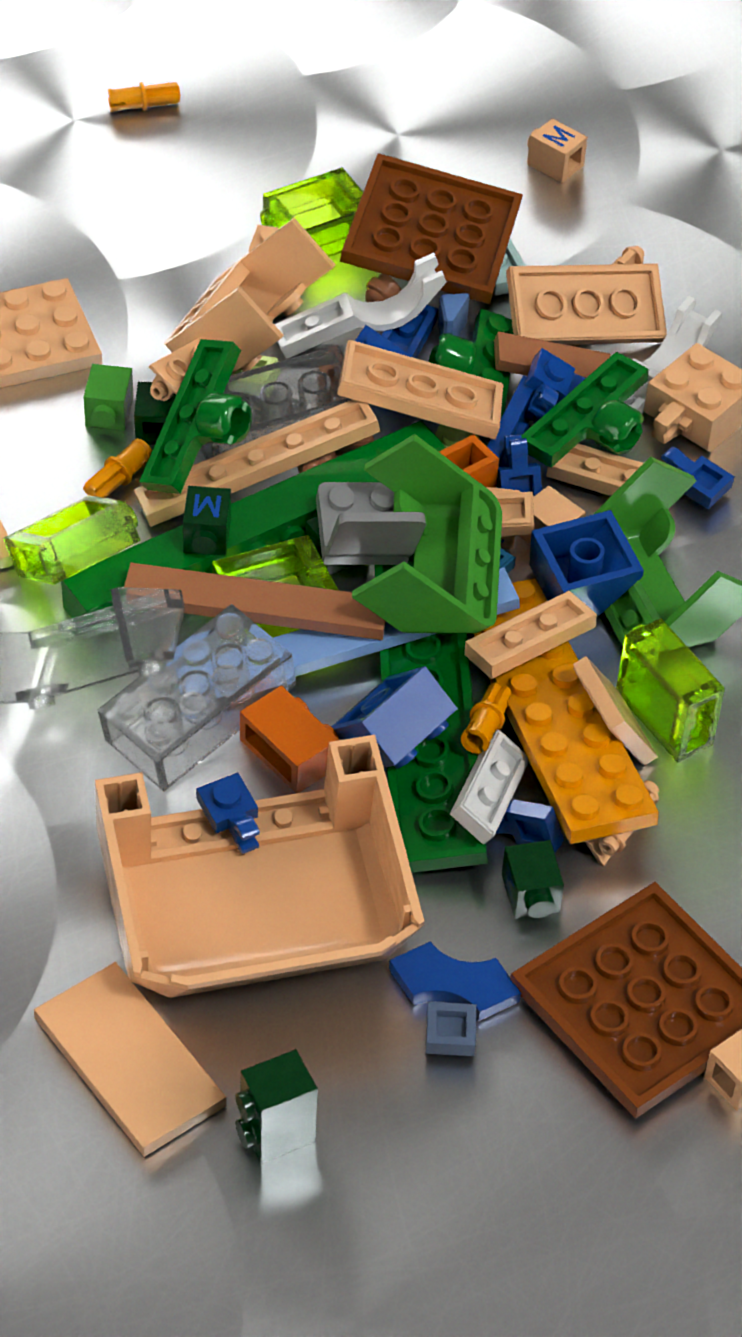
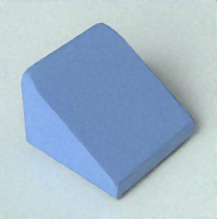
(453, 313)

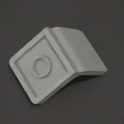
(361, 527)

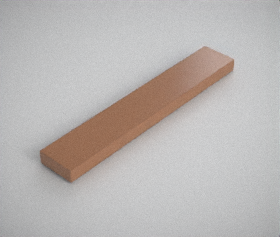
(263, 600)

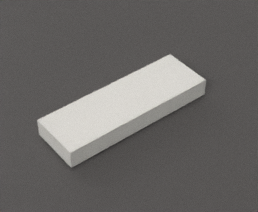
(490, 787)

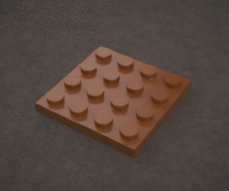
(426, 211)
(638, 997)

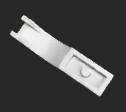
(346, 313)
(685, 331)

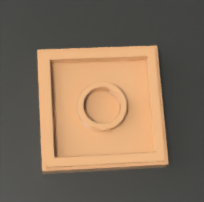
(614, 711)

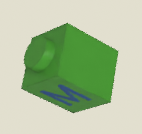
(108, 397)

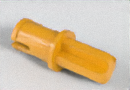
(143, 96)
(118, 469)
(486, 718)

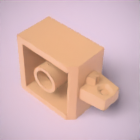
(696, 398)

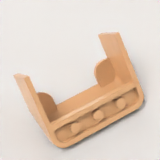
(253, 293)

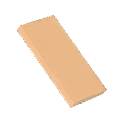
(587, 303)
(421, 389)
(130, 1058)

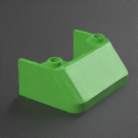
(647, 524)
(457, 555)

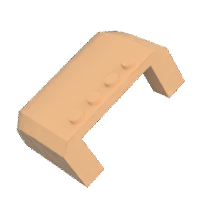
(312, 898)

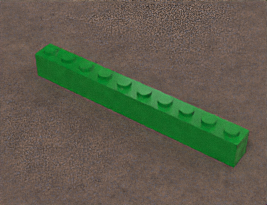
(256, 522)

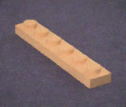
(267, 456)

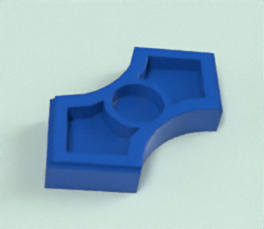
(432, 976)

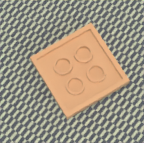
(43, 333)

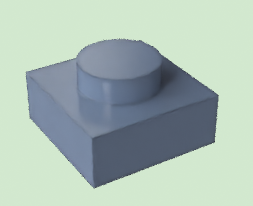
(451, 1029)

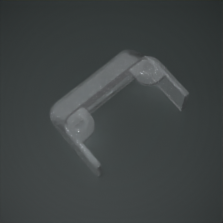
(92, 648)

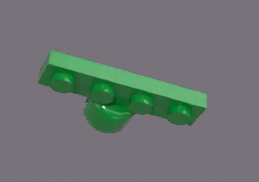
(475, 356)
(592, 412)
(198, 417)

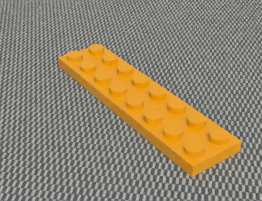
(568, 742)

